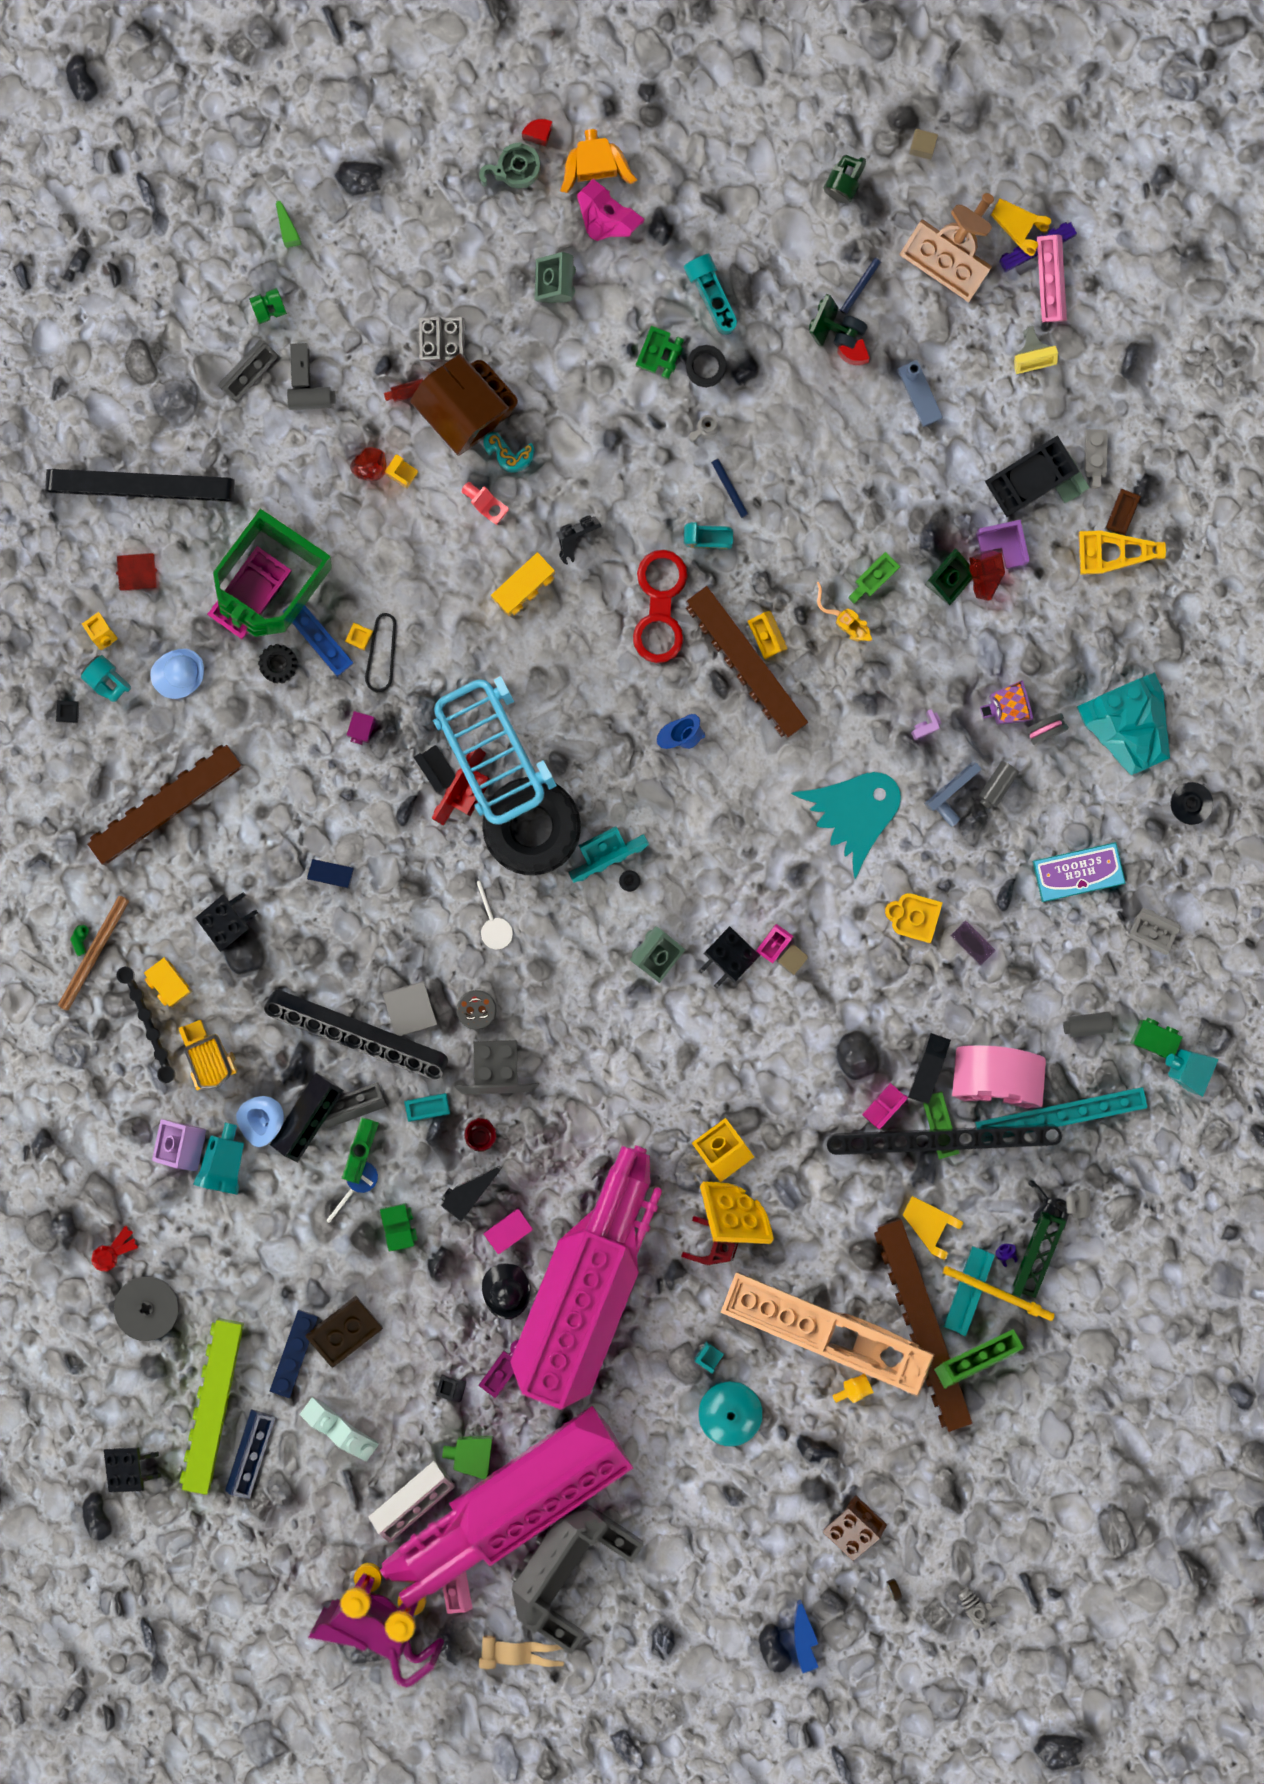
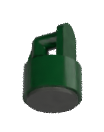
(840, 185)

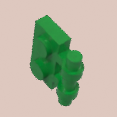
(653, 350)

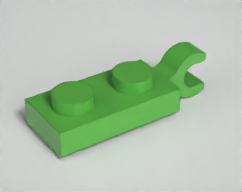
(874, 577)

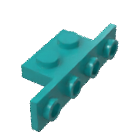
(604, 851)

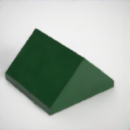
(950, 577)

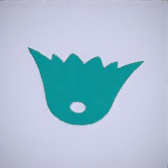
(855, 812)

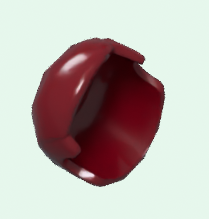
(480, 1135)

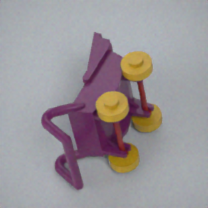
(376, 1624)

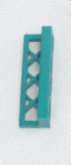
(966, 1296)

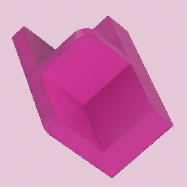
(884, 1106)
(508, 1231)

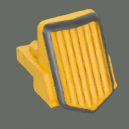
(210, 1062)

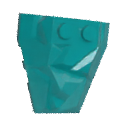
(1131, 723)

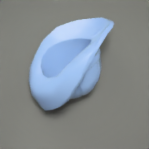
(177, 673)
(260, 1120)

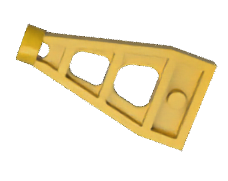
(1091, 552)

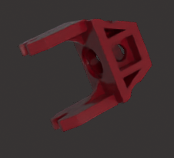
(717, 1253)

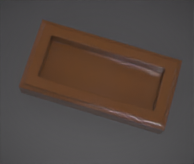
(1122, 512)

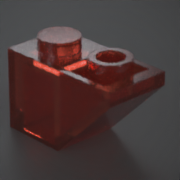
(987, 573)

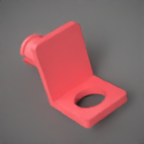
(484, 501)

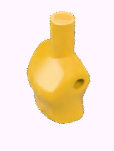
(854, 1389)

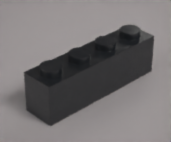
(306, 1117)

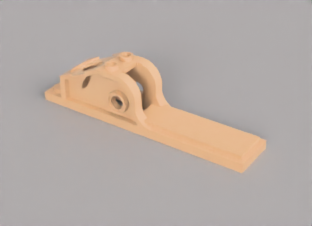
(813, 1328)

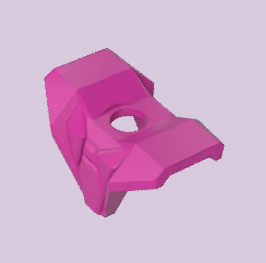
(595, 202)

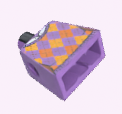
(1009, 705)

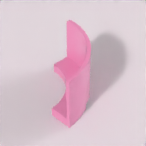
(999, 1073)

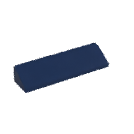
(250, 1454)

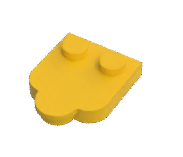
(914, 916)

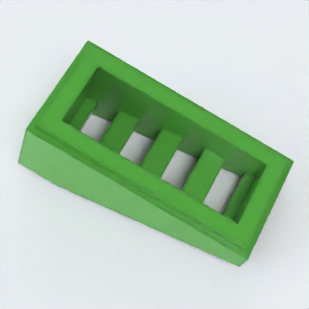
(288, 231)

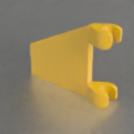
(1018, 223)
(929, 1224)

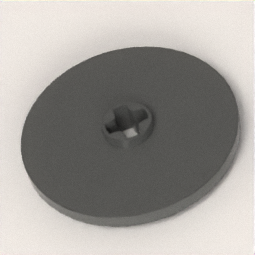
(140, 1324)

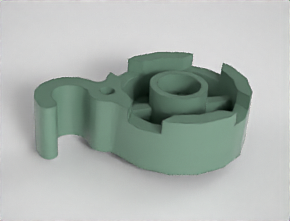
(507, 161)

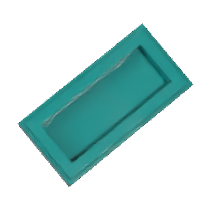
(427, 1107)

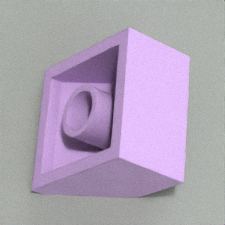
(179, 1145)

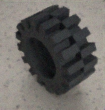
(278, 650)

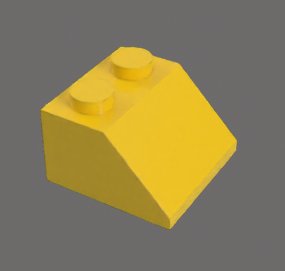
(723, 1150)

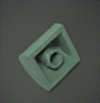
(554, 278)
(657, 954)

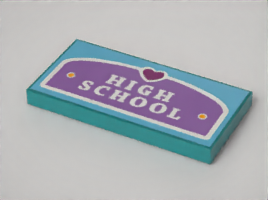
(1078, 872)

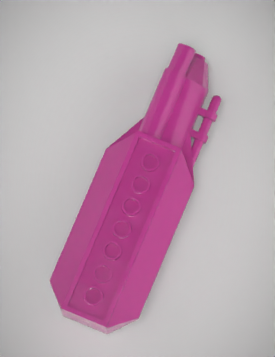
(586, 1288)
(511, 1505)

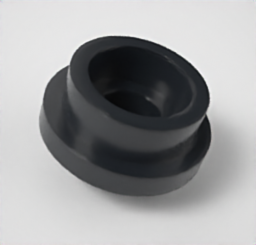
(622, 880)

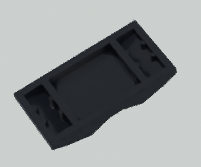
(1032, 476)

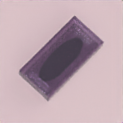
(972, 942)

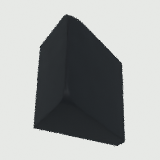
(451, 1388)

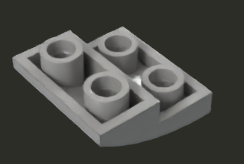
(441, 338)
(409, 1008)

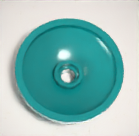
(727, 1398)

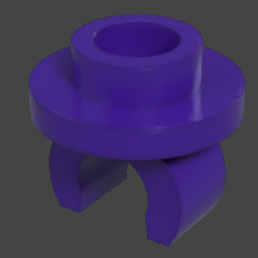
(1006, 1252)

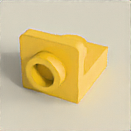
(99, 631)

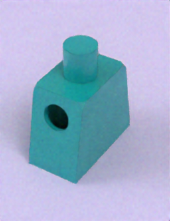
(1191, 1070)

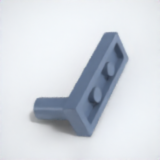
(920, 393)
(938, 800)

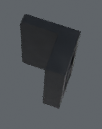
(435, 769)

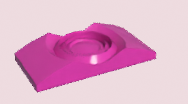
(254, 586)

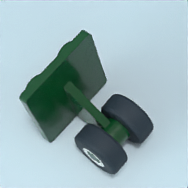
(824, 322)

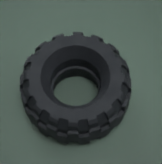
(541, 858)

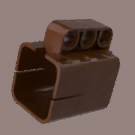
(463, 402)

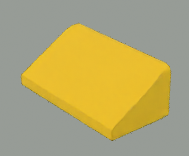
(767, 634)

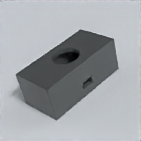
(300, 357)

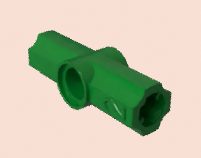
(355, 1164)

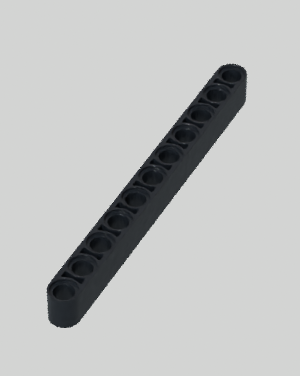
(954, 1143)

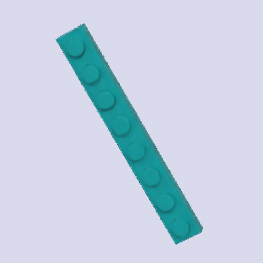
(1070, 1112)

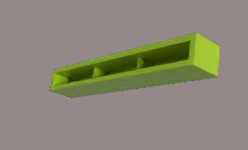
(212, 1406)

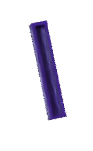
(1018, 256)

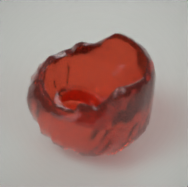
(369, 464)

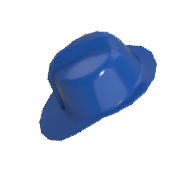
(681, 732)

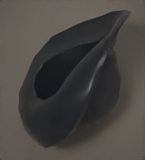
(506, 1290)

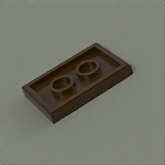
(344, 1331)

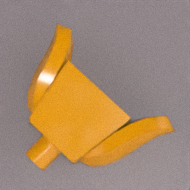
(595, 160)

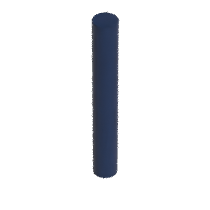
(860, 286)
(729, 488)

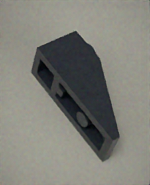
(929, 1068)

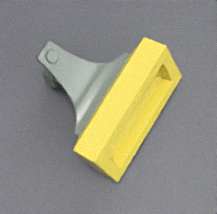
(1034, 353)

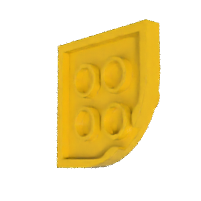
(735, 1215)

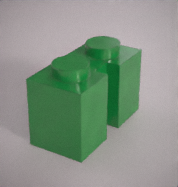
(1156, 1039)
(398, 1227)

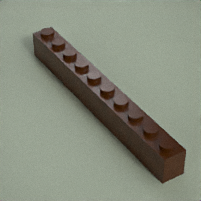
(921, 1319)

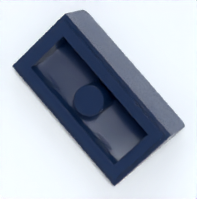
(330, 873)

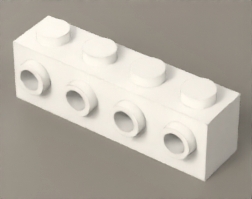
(408, 1502)

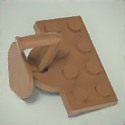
(946, 253)

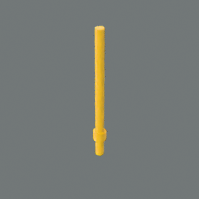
(1032, 1308)

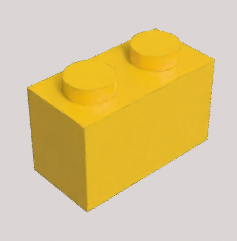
(167, 982)

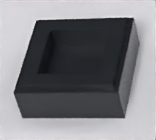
(67, 711)

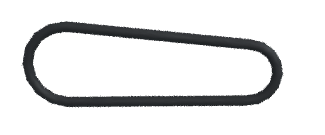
(371, 651)

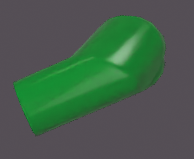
(78, 938)

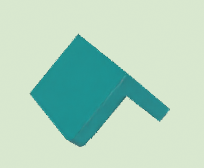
(708, 1357)

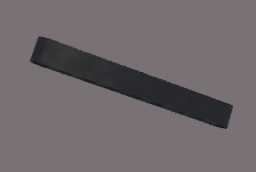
(140, 485)
(356, 1034)

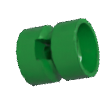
(264, 313)

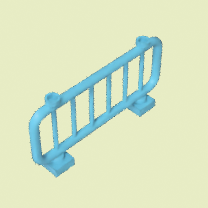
(536, 779)

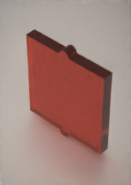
(136, 572)

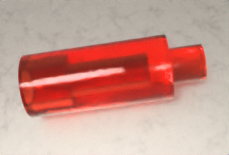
(403, 391)

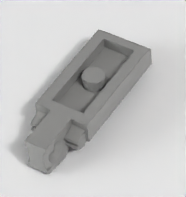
(1095, 456)

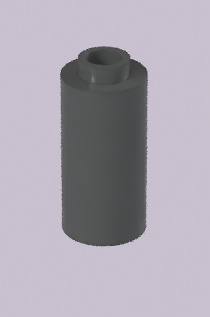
(310, 398)
(998, 785)
(1088, 1024)

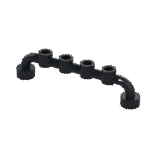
(166, 1072)

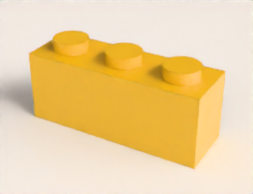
(523, 585)

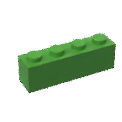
(978, 1358)

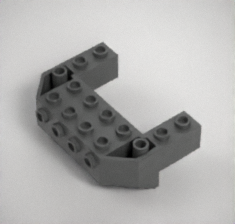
(554, 1561)

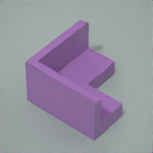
(1008, 538)

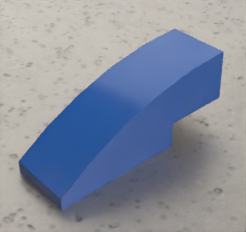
(804, 1639)

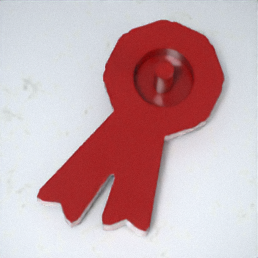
(105, 1257)

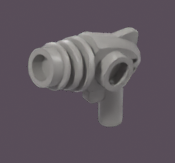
(977, 1610)

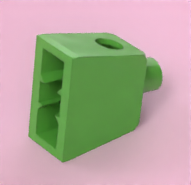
(470, 1455)

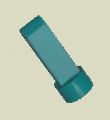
(702, 272)

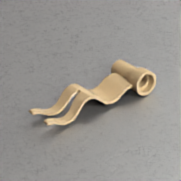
(514, 1653)

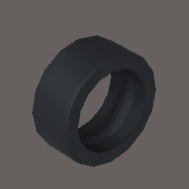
(700, 350)

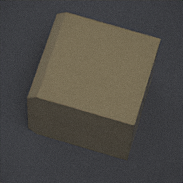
(923, 144)
(792, 959)

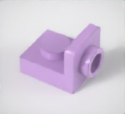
(924, 729)

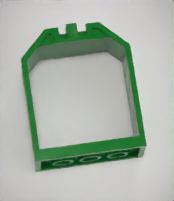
(241, 613)

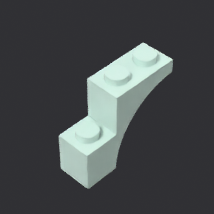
(343, 1434)

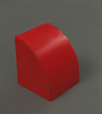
(538, 131)
(856, 355)

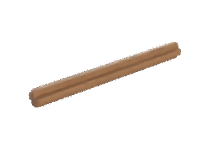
(93, 953)

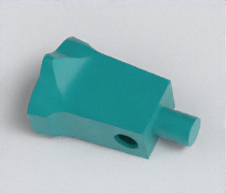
(221, 1162)

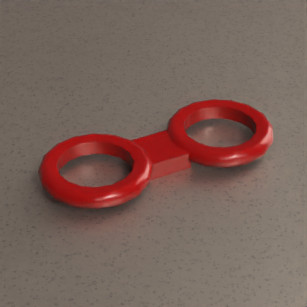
(660, 606)

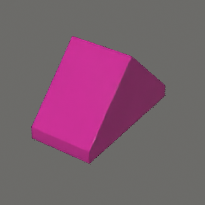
(774, 943)

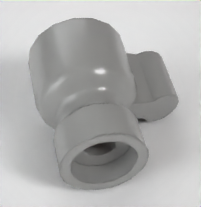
(706, 428)

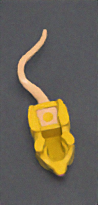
(848, 621)

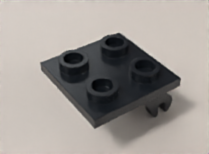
(568, 536)
(222, 922)
(731, 955)
(124, 1469)

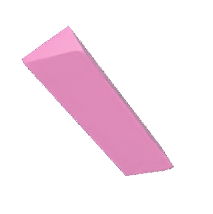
(1051, 278)
(457, 1595)

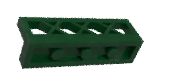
(1025, 1270)

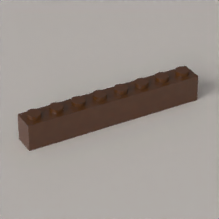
(746, 662)
(165, 805)

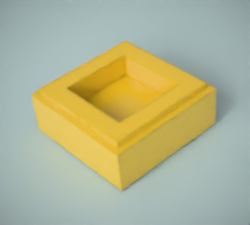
(359, 636)

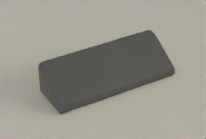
(248, 370)
(356, 1104)

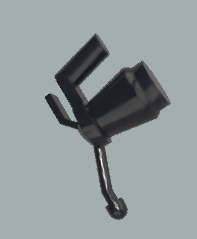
(1049, 1205)

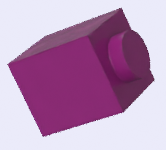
(360, 728)

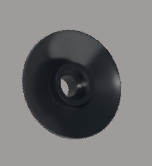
(1202, 803)

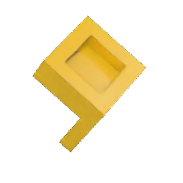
(401, 471)
(193, 1032)

